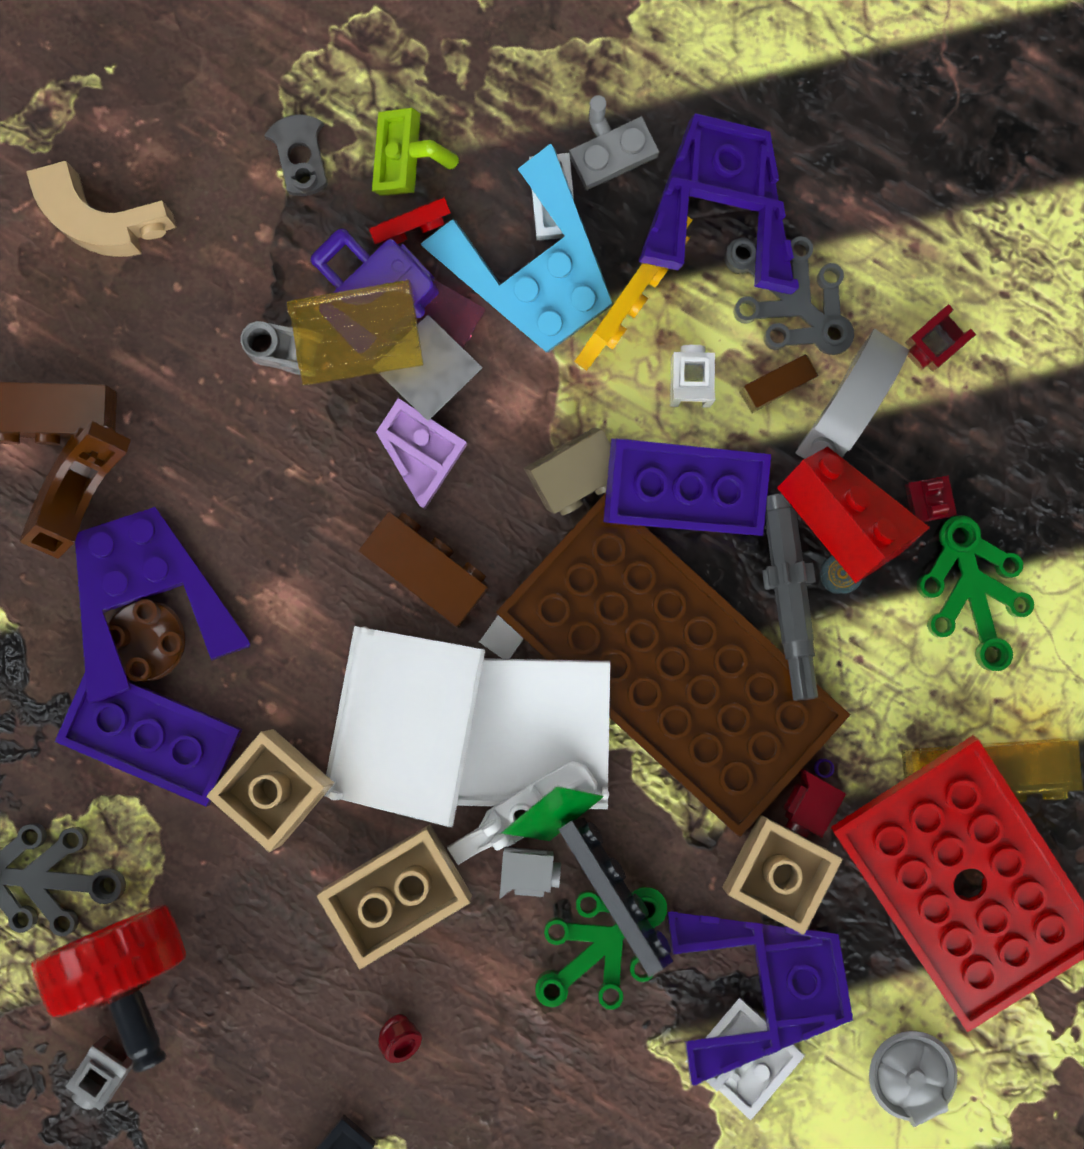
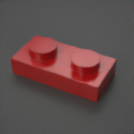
(426, 216)

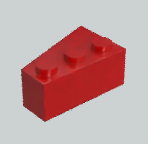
(850, 513)

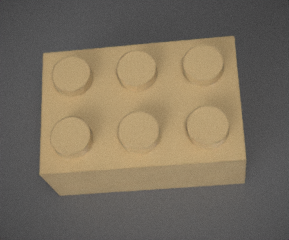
(394, 896)

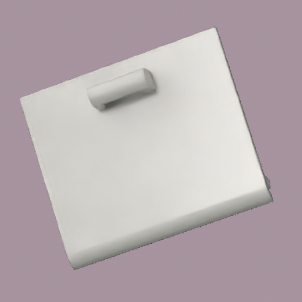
(533, 721)
(404, 724)

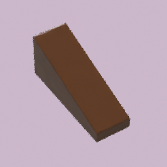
(778, 383)

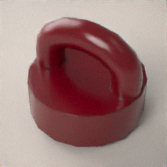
(399, 1039)

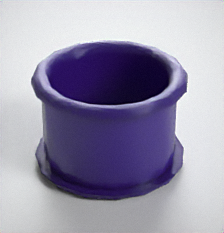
(831, 768)

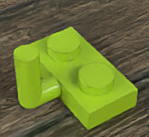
(398, 152)

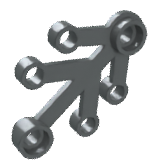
(796, 304)
(37, 880)

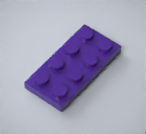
(686, 487)
(152, 739)

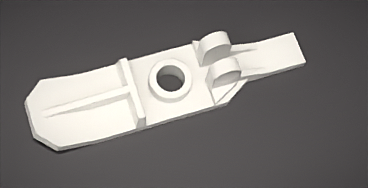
(499, 817)

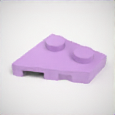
(419, 450)

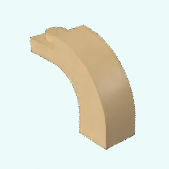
(63, 202)

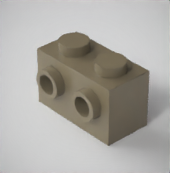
(572, 472)

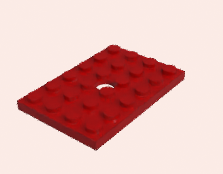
(956, 819)

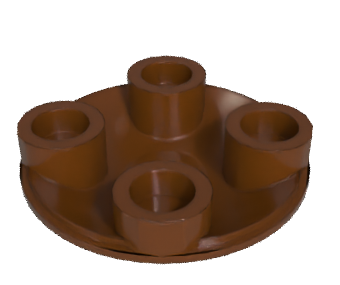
(147, 639)

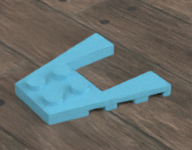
(555, 290)

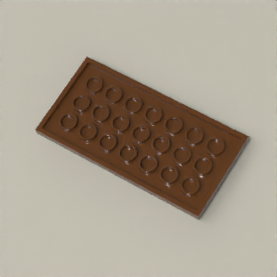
(683, 665)

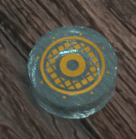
(836, 578)

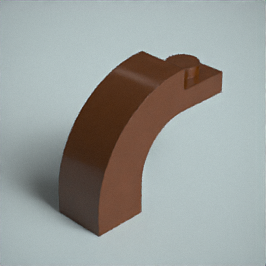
(70, 486)

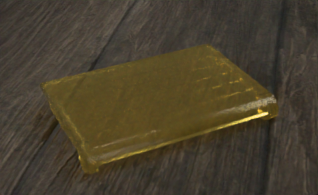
(356, 332)

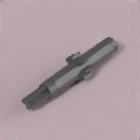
(790, 579)

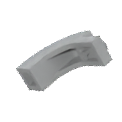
(857, 396)

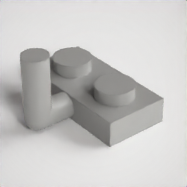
(612, 150)

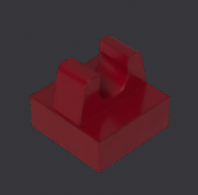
(931, 499)

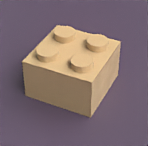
(270, 789)
(781, 874)

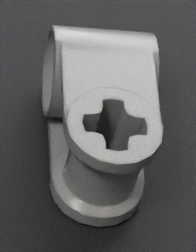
(282, 349)

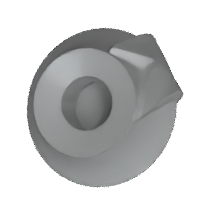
(913, 1076)

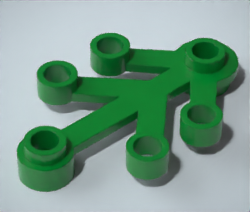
(974, 587)
(606, 942)

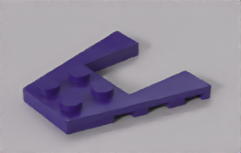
(733, 168)
(130, 563)
(799, 983)

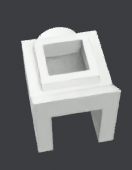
(692, 376)

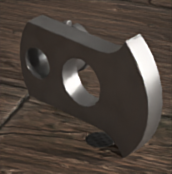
(294, 132)

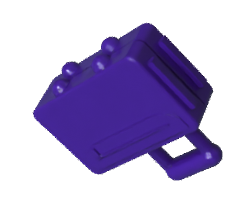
(384, 266)

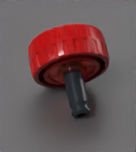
(112, 970)

